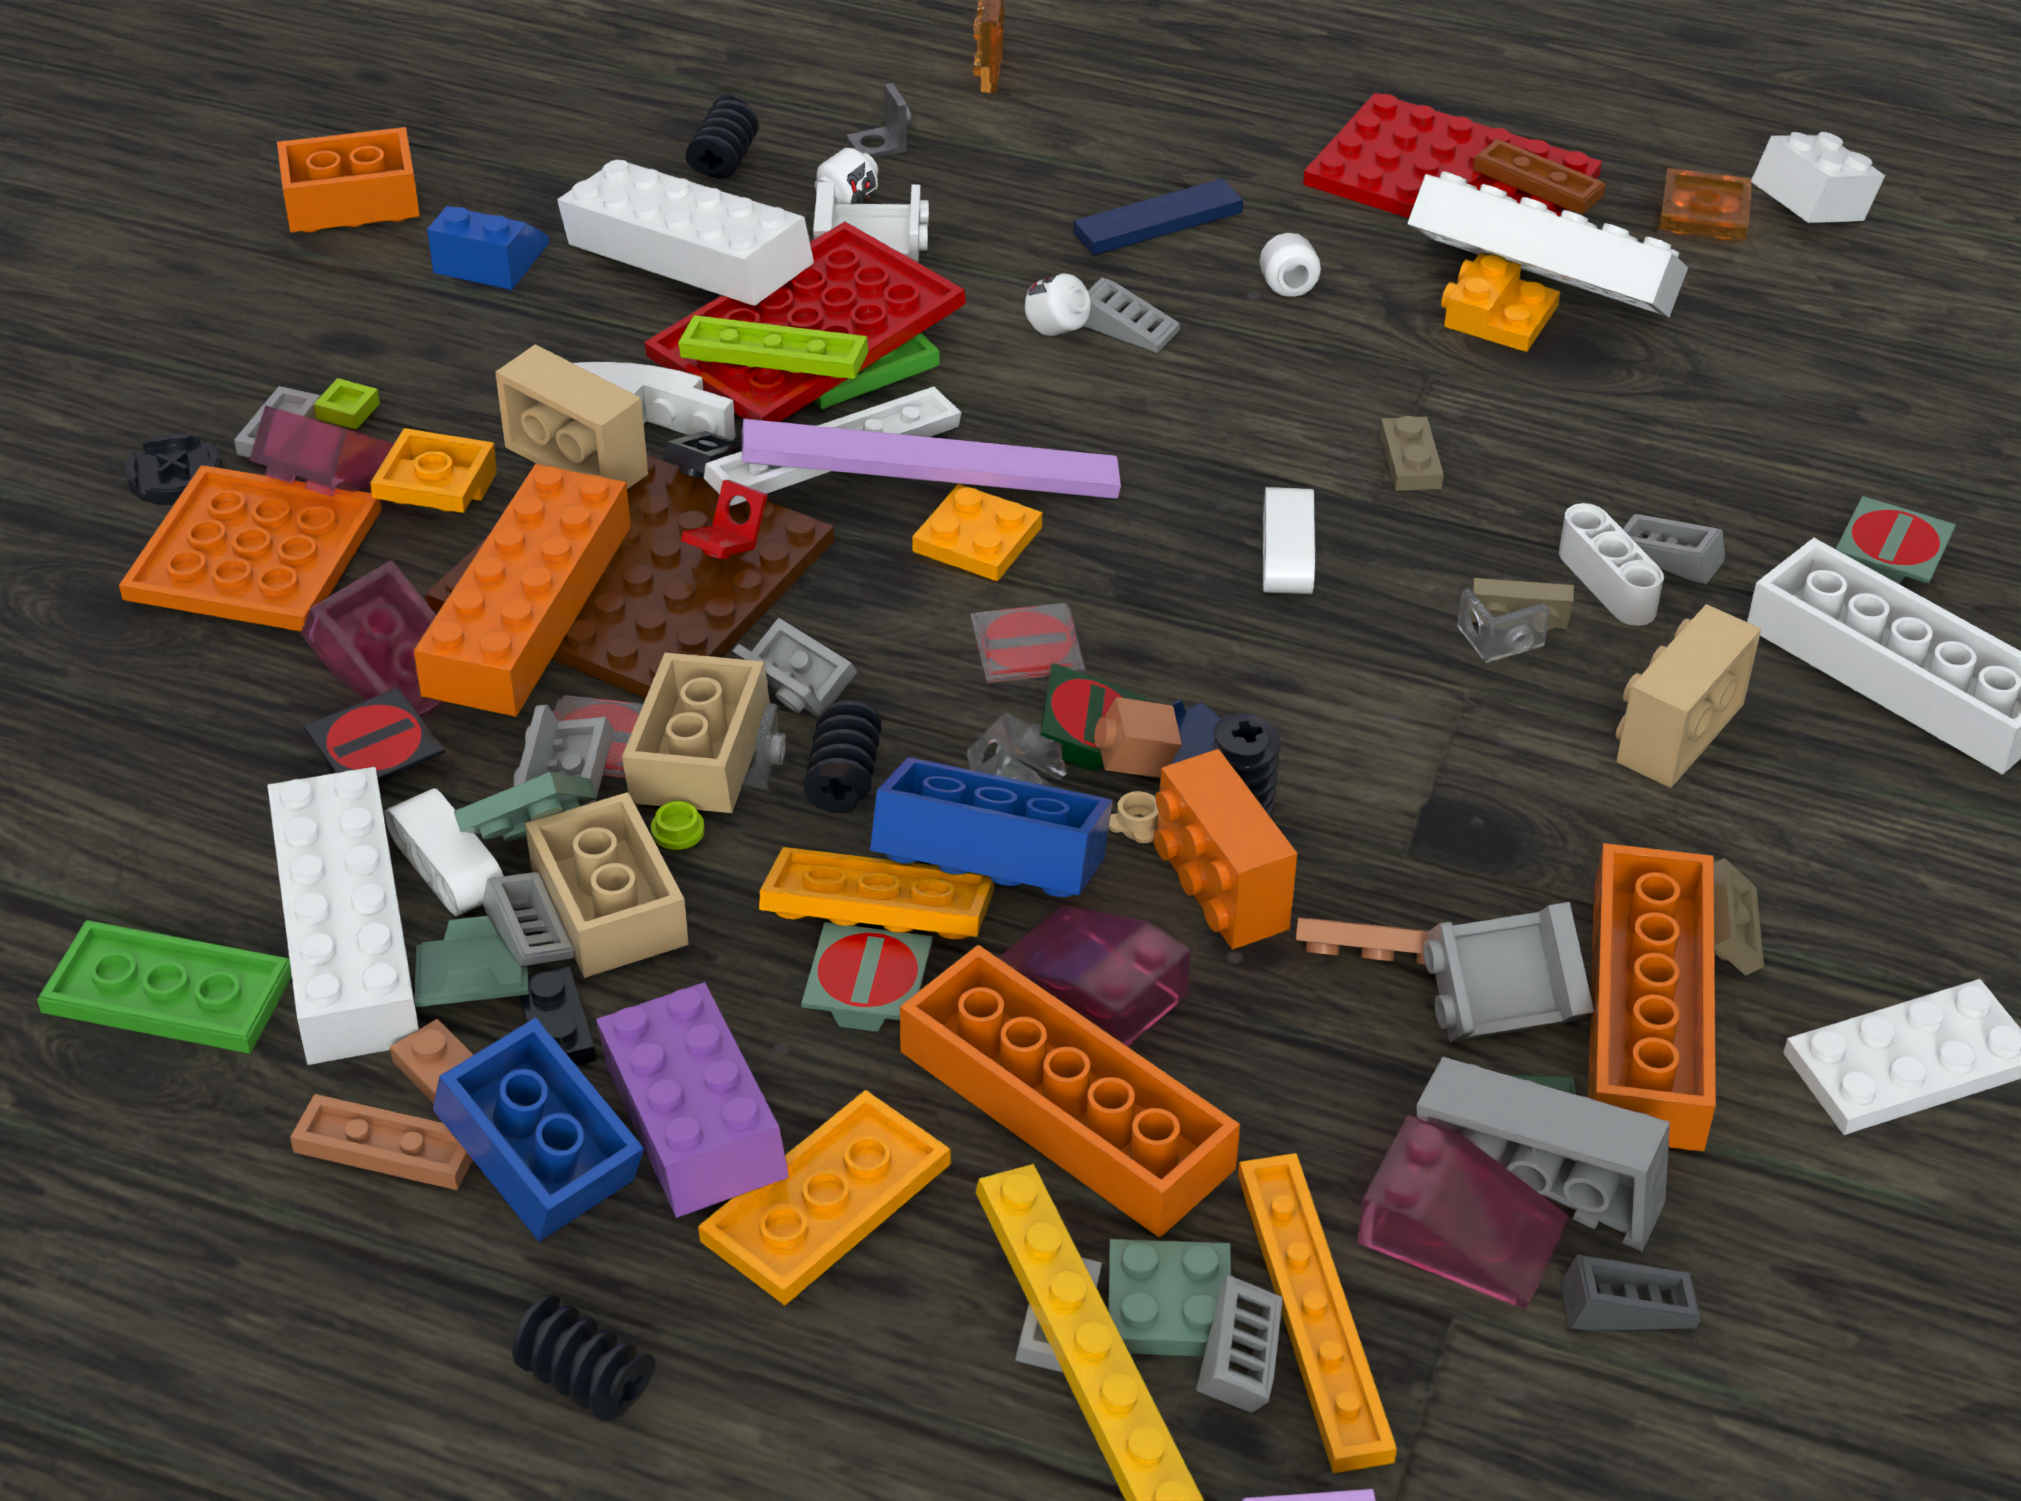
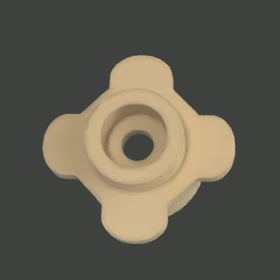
(1136, 816)

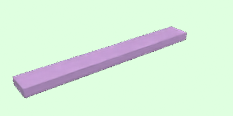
(930, 458)

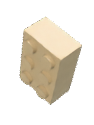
(571, 418)
(1686, 695)
(696, 732)
(608, 884)

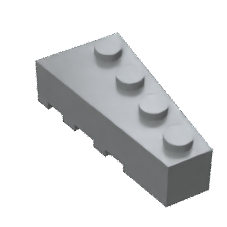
(1559, 1143)

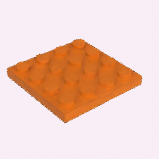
(250, 548)

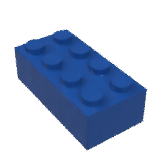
(991, 826)

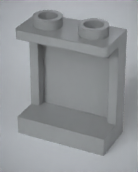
(1508, 973)

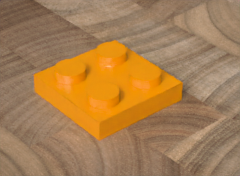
(977, 532)

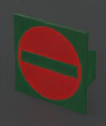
(1072, 710)

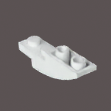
(670, 397)

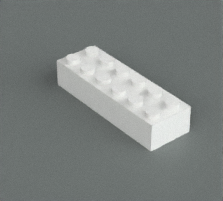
(686, 231)
(1549, 245)
(1895, 650)
(341, 915)

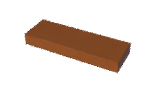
(1539, 176)

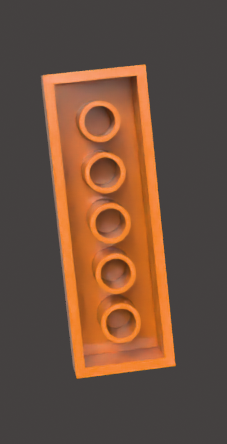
(523, 590)
(1654, 988)
(1069, 1090)

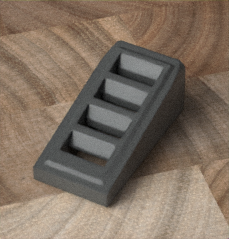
(1593, 1307)

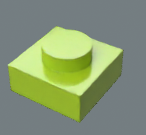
(346, 403)

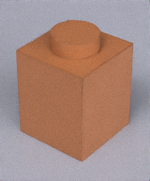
(1137, 737)

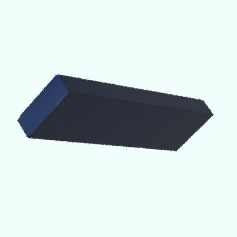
(1157, 216)

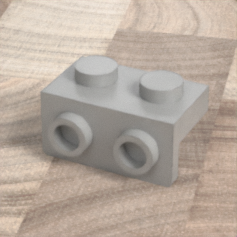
(799, 668)
(565, 747)

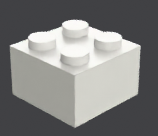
(1818, 177)

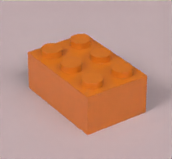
(348, 180)
(1225, 849)

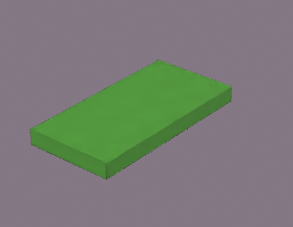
(166, 986)

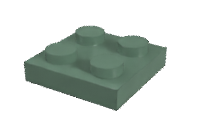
(535, 799)
(1165, 1293)

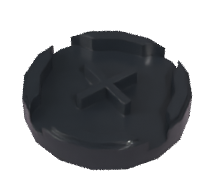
(168, 466)

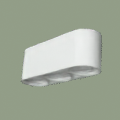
(1288, 540)
(1611, 564)
(448, 860)

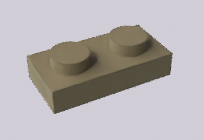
(1411, 453)
(1509, 596)
(1736, 919)

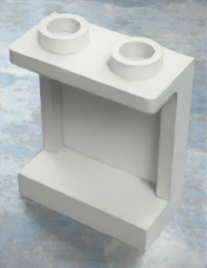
(896, 225)

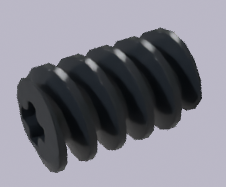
(723, 137)
(1252, 751)
(842, 756)
(581, 1359)

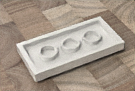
(1909, 1056)

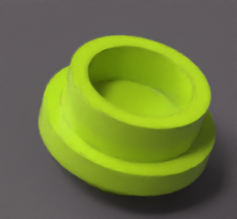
(677, 826)

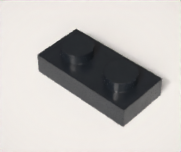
(698, 449)
(558, 1008)

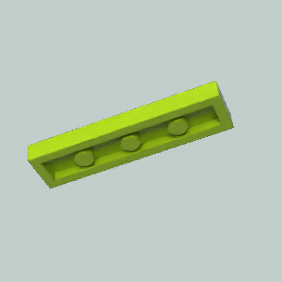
(774, 347)

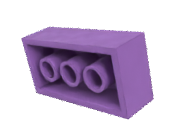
(692, 1099)

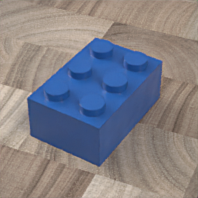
(537, 1128)

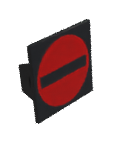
(375, 734)

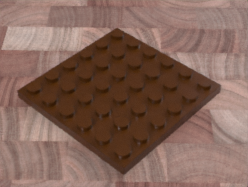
(669, 593)

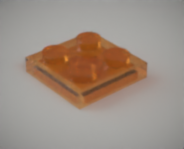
(990, 45)
(1706, 204)

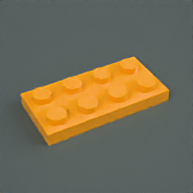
(876, 892)
(836, 1194)

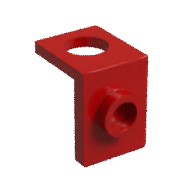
(726, 535)

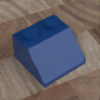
(483, 247)

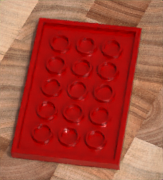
(1395, 143)
(848, 289)

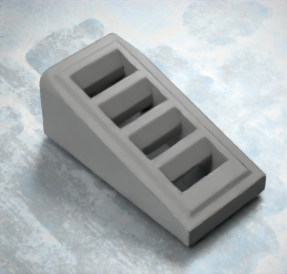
(1117, 310)
(1678, 546)
(520, 892)
(1216, 1378)

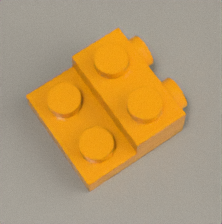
(1498, 304)
(435, 471)

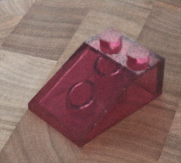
(316, 451)
(371, 634)
(1105, 968)
(1459, 1214)

